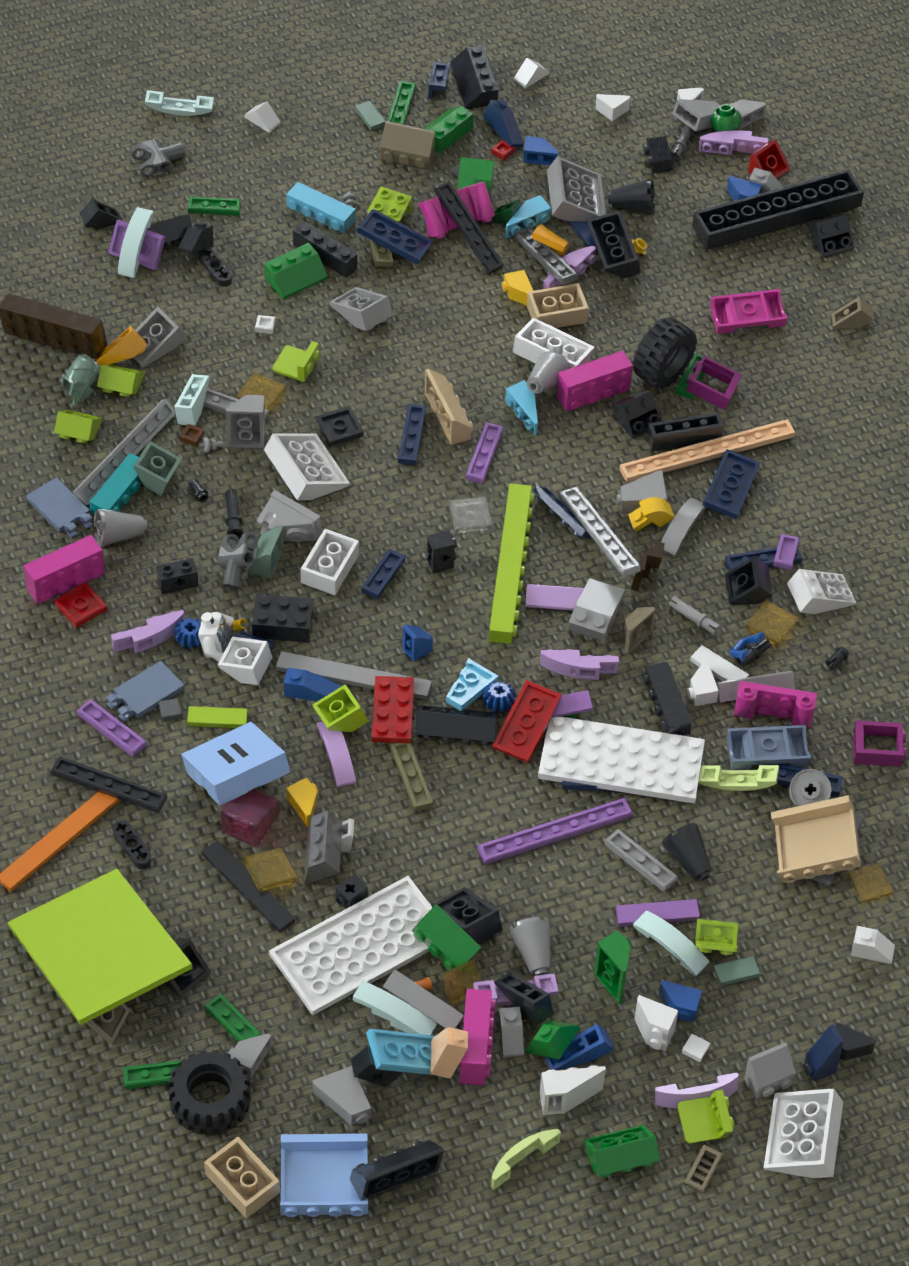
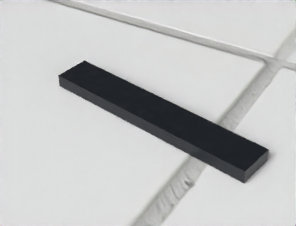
(468, 227)
(109, 784)
(242, 881)

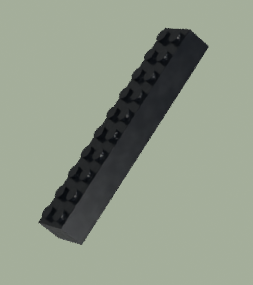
(777, 209)

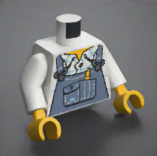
(215, 633)

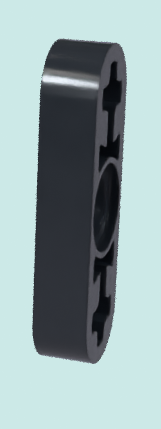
(223, 281)
(132, 853)

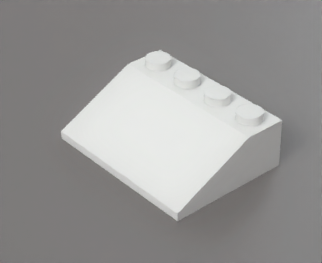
(305, 465)
(804, 1133)

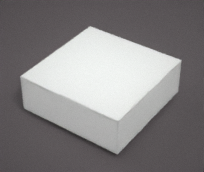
(265, 324)
(695, 1048)

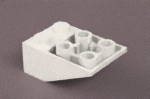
(820, 591)
(568, 1088)

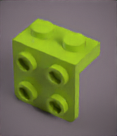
(392, 203)
(297, 362)
(716, 936)
(706, 1118)

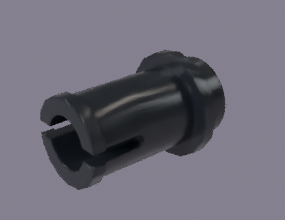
(200, 494)
(840, 654)

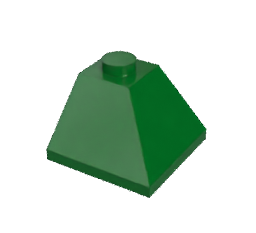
(475, 171)
(552, 1039)

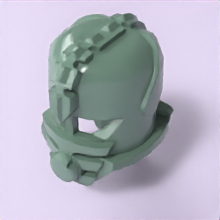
(80, 378)

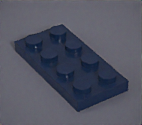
(394, 236)
(731, 484)

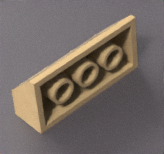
(447, 408)

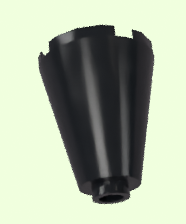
(634, 196)
(689, 851)

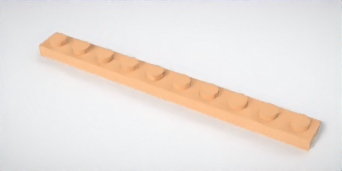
(707, 450)

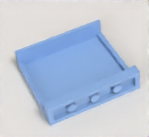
(318, 1174)

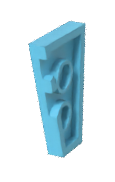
(470, 685)

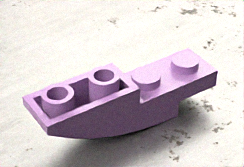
(728, 141)
(577, 260)
(142, 638)
(571, 664)

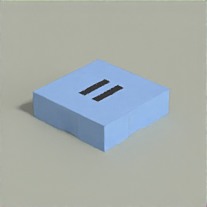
(235, 763)

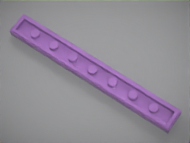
(554, 831)

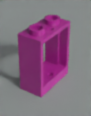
(717, 371)
(878, 757)

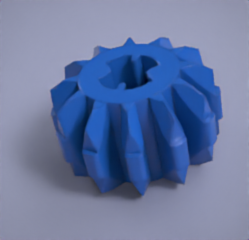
(187, 632)
(499, 696)

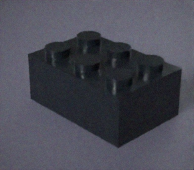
(283, 618)

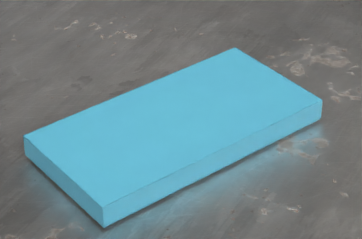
(400, 1051)

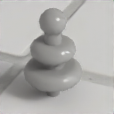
(349, 199)
(212, 444)

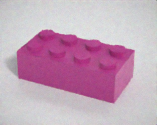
(594, 381)
(64, 569)
(479, 1025)

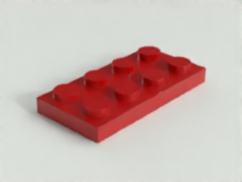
(392, 709)
(527, 721)

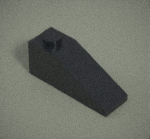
(532, 1000)

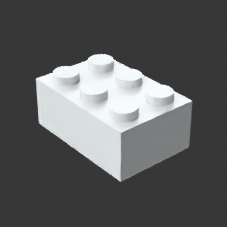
(329, 561)

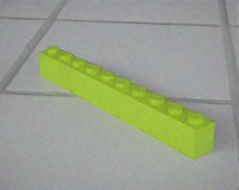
(510, 564)

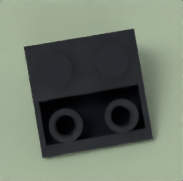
(831, 235)
(637, 412)

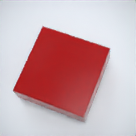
(502, 150)

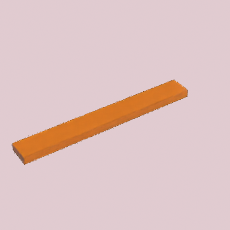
(56, 840)

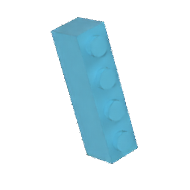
(321, 207)

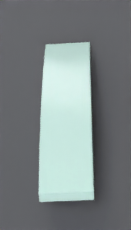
(394, 1009)

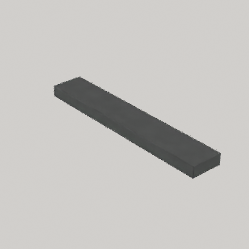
(546, 257)

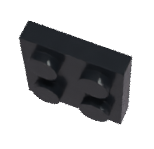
(339, 426)

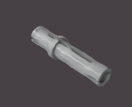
(700, 619)

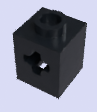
(351, 892)

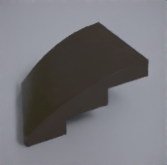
(651, 558)

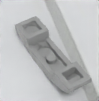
(681, 525)

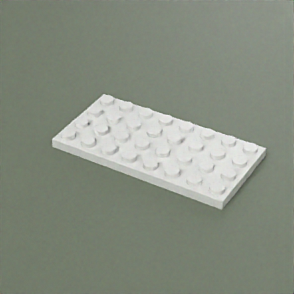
(622, 759)
(354, 946)

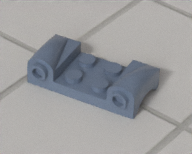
(767, 746)

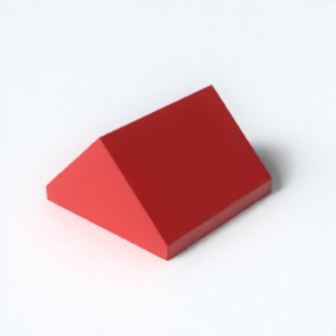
(769, 159)

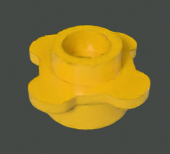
(640, 246)

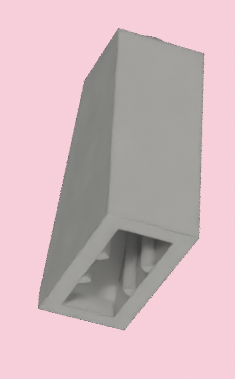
(695, 112)
(641, 489)
(343, 1095)

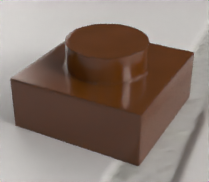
(192, 435)

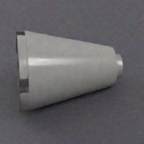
(546, 372)
(117, 526)
(533, 943)

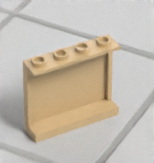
(816, 839)

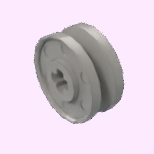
(802, 781)

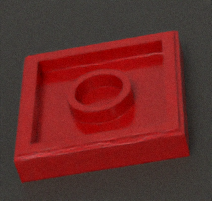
(80, 605)

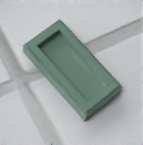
(370, 115)
(736, 971)

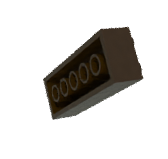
(52, 326)

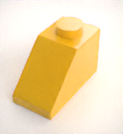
(517, 286)
(303, 799)

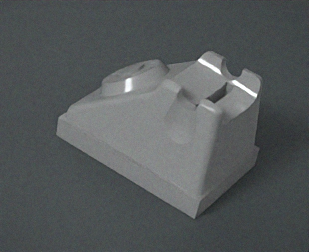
(297, 521)

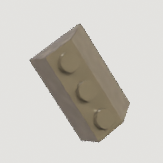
(407, 145)

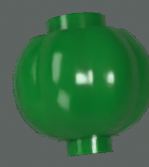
(727, 120)

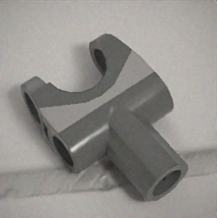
(156, 156)
(236, 557)

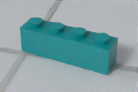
(118, 487)

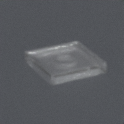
(470, 514)

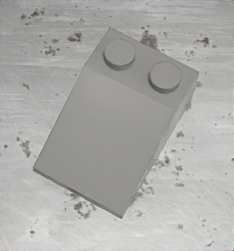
(363, 308)
(161, 336)
(596, 609)

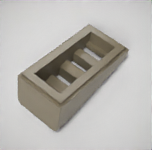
(711, 1153)

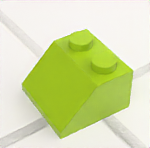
(119, 379)
(77, 425)
(341, 711)

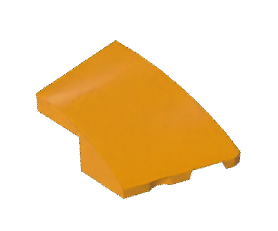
(550, 239)

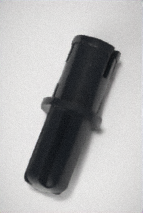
(754, 652)

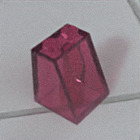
(249, 816)

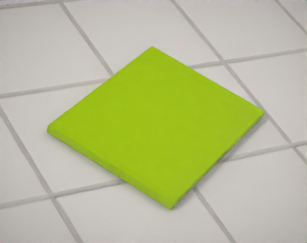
(99, 946)

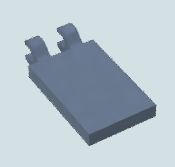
(60, 507)
(144, 691)

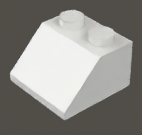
(246, 660)
(655, 1022)

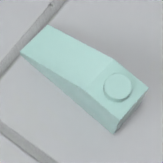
(191, 400)

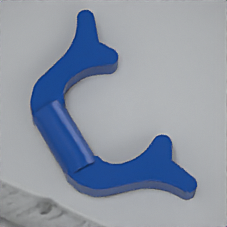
(735, 651)

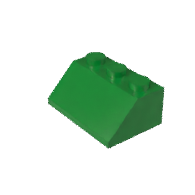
(451, 127)
(295, 271)
(445, 938)
(613, 963)
(622, 1150)

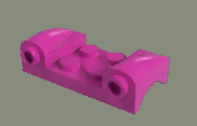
(476, 201)
(747, 310)
(775, 702)

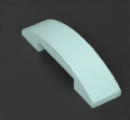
(178, 106)
(133, 242)
(673, 941)

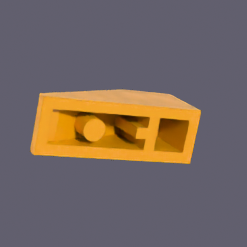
(122, 348)

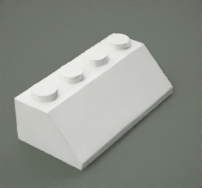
(540, 337)

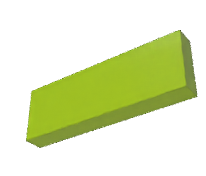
(216, 717)

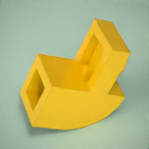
(651, 510)

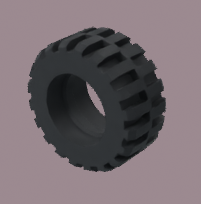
(664, 352)
(212, 1116)

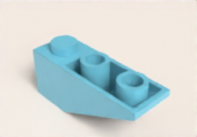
(530, 214)
(523, 404)

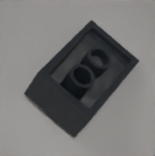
(472, 914)

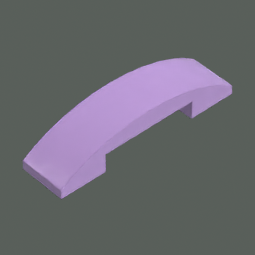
(338, 756)
(544, 982)
(670, 1096)

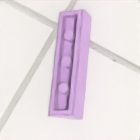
(552, 597)

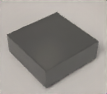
(169, 709)

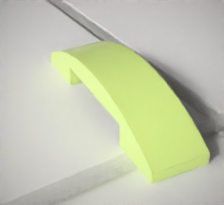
(739, 779)
(543, 1141)

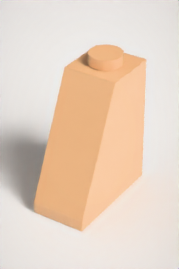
(447, 1051)

